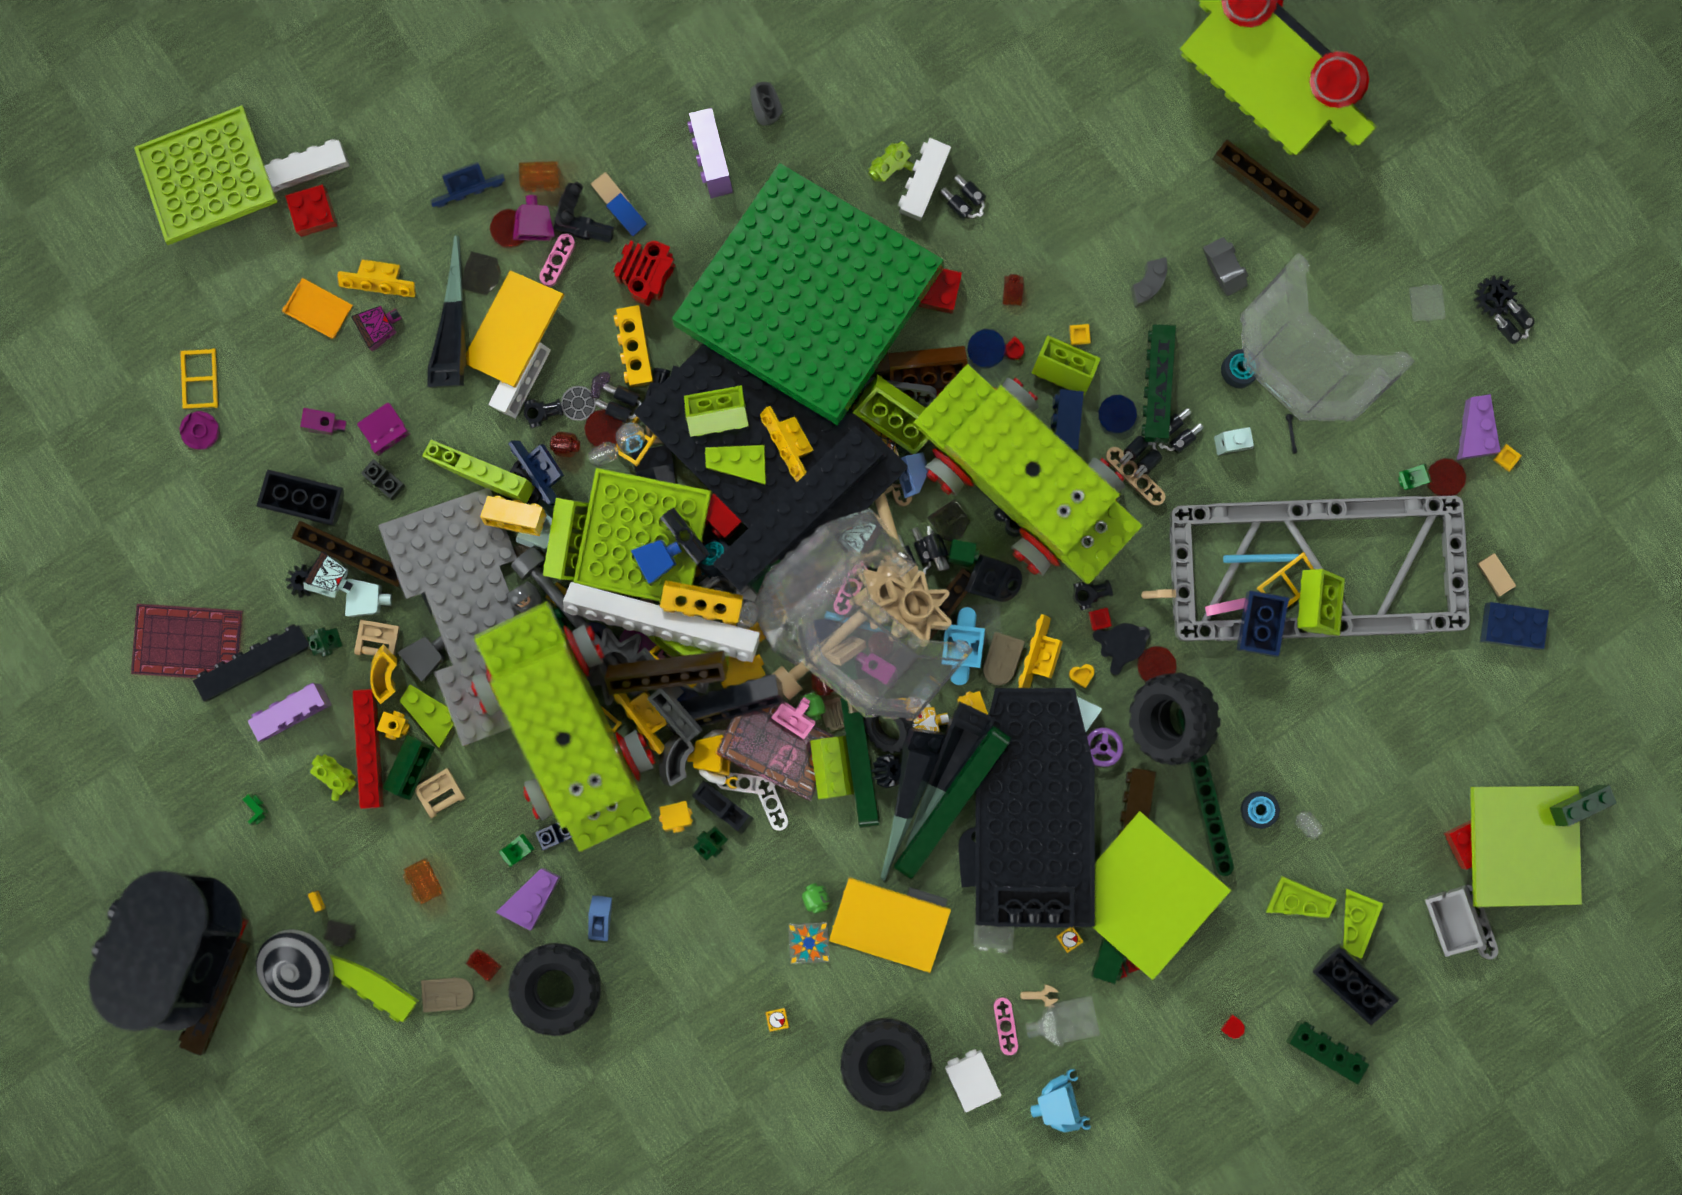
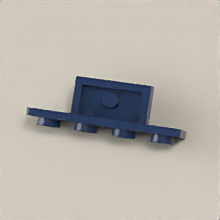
(464, 182)
(540, 468)

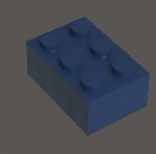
(1067, 417)
(1262, 623)
(1514, 626)

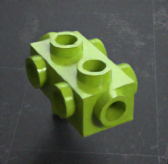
(893, 159)
(333, 775)

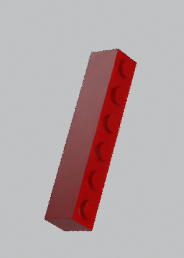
(367, 749)

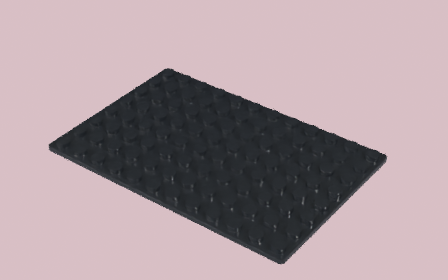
(709, 371)

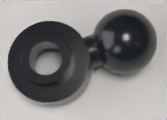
(1002, 517)

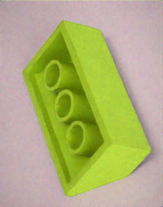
(891, 414)
(565, 538)

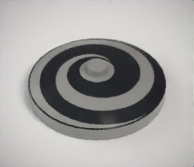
(294, 968)

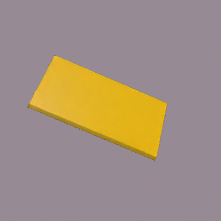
(513, 328)
(889, 925)

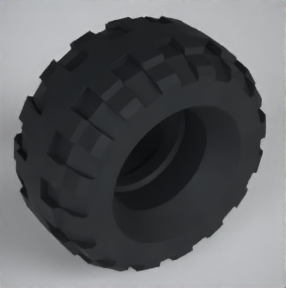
(1152, 721)
(524, 993)
(890, 1095)

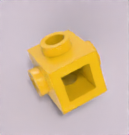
(387, 721)

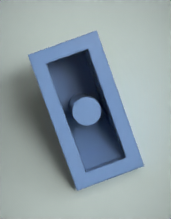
(915, 475)
(599, 918)

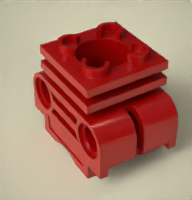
(645, 271)

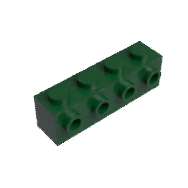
(1328, 1053)

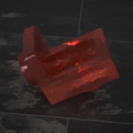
(1013, 290)
(483, 964)

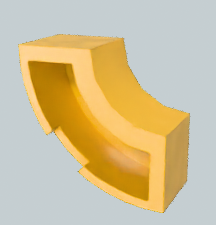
(380, 674)

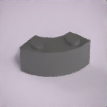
(1225, 266)
(1151, 283)
(673, 760)

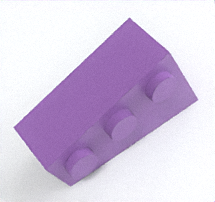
(1479, 429)
(530, 900)

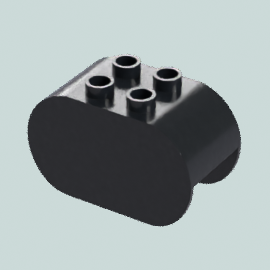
(164, 951)

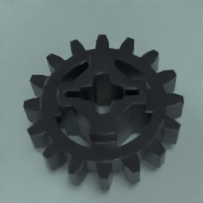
(1494, 288)

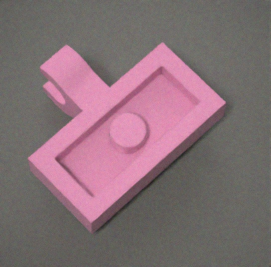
(794, 718)

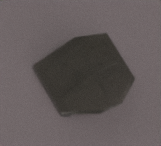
(481, 273)
(950, 521)

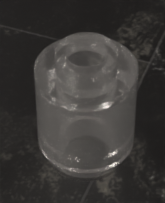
(603, 454)
(1308, 824)

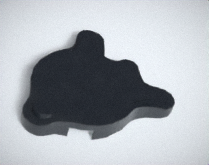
(1122, 643)

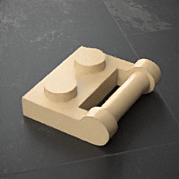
(377, 633)
(434, 788)

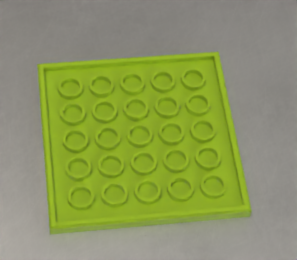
(205, 175)
(625, 516)

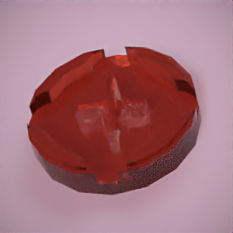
(503, 229)
(601, 428)
(1446, 477)
(1156, 662)

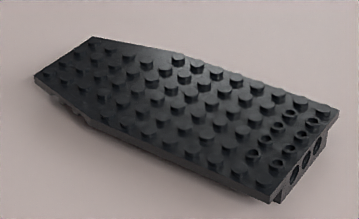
(1037, 815)

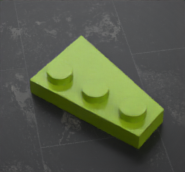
(739, 461)
(428, 713)
(1299, 899)
(1359, 921)

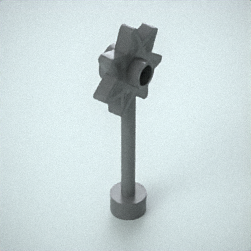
(614, 651)

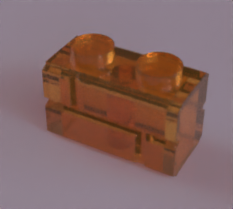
(539, 175)
(423, 881)

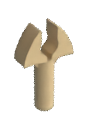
(1165, 593)
(1040, 995)

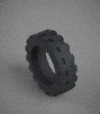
(881, 739)

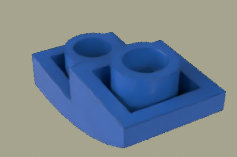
(626, 214)

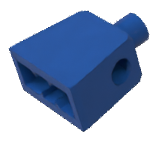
(656, 559)

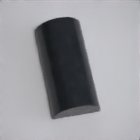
(301, 497)
(1354, 984)

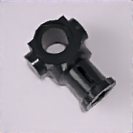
(543, 411)
(1092, 593)

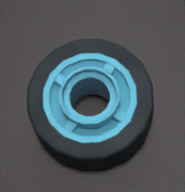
(1271, 807)

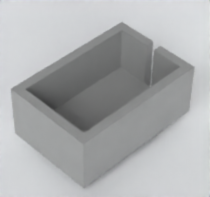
(1456, 921)

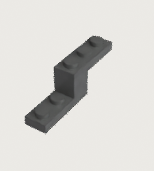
(667, 705)

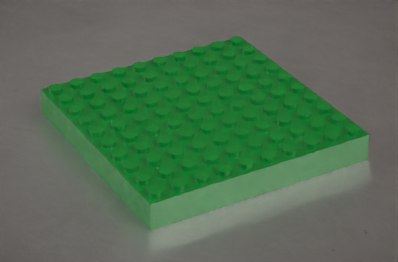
(808, 293)

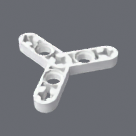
(754, 788)

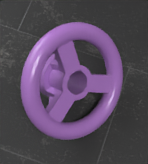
(1115, 756)

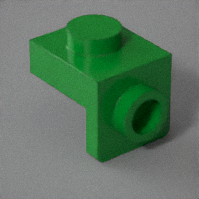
(1414, 477)
(255, 804)
(516, 850)

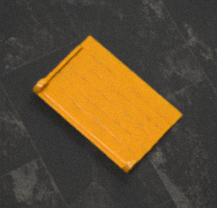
(317, 308)

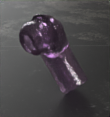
(599, 382)

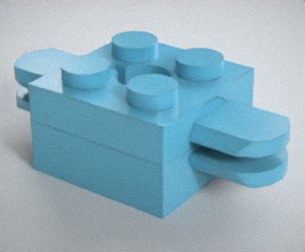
(974, 637)

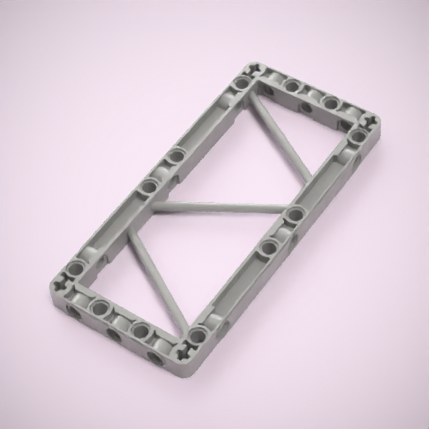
(1349, 509)

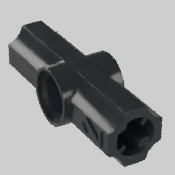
(588, 229)
(677, 525)

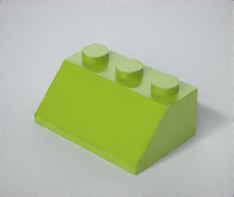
(1065, 365)
(716, 411)
(1321, 602)
(832, 767)

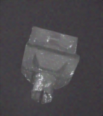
(1066, 1021)

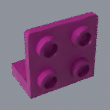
(383, 429)

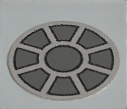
(577, 403)

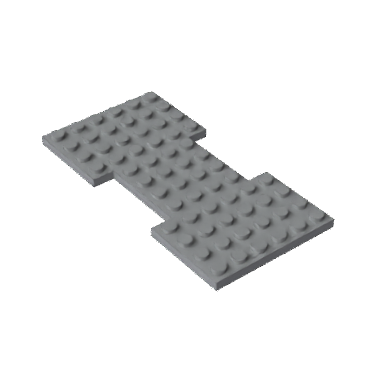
(457, 566)

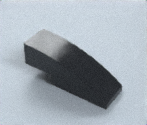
(722, 807)

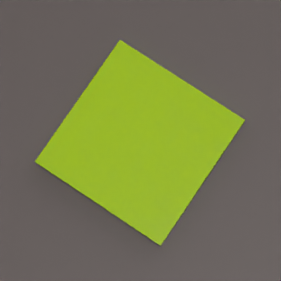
(1520, 850)
(1151, 895)

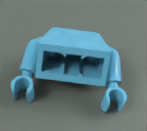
(1059, 1105)

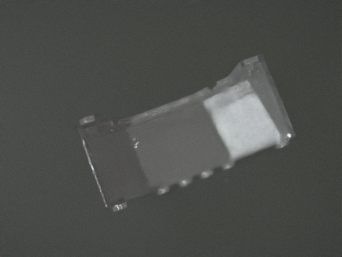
(1304, 360)
(818, 570)
(873, 656)

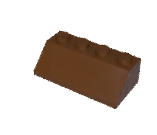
(927, 367)

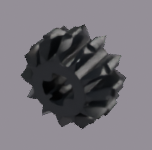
(298, 588)
(887, 771)

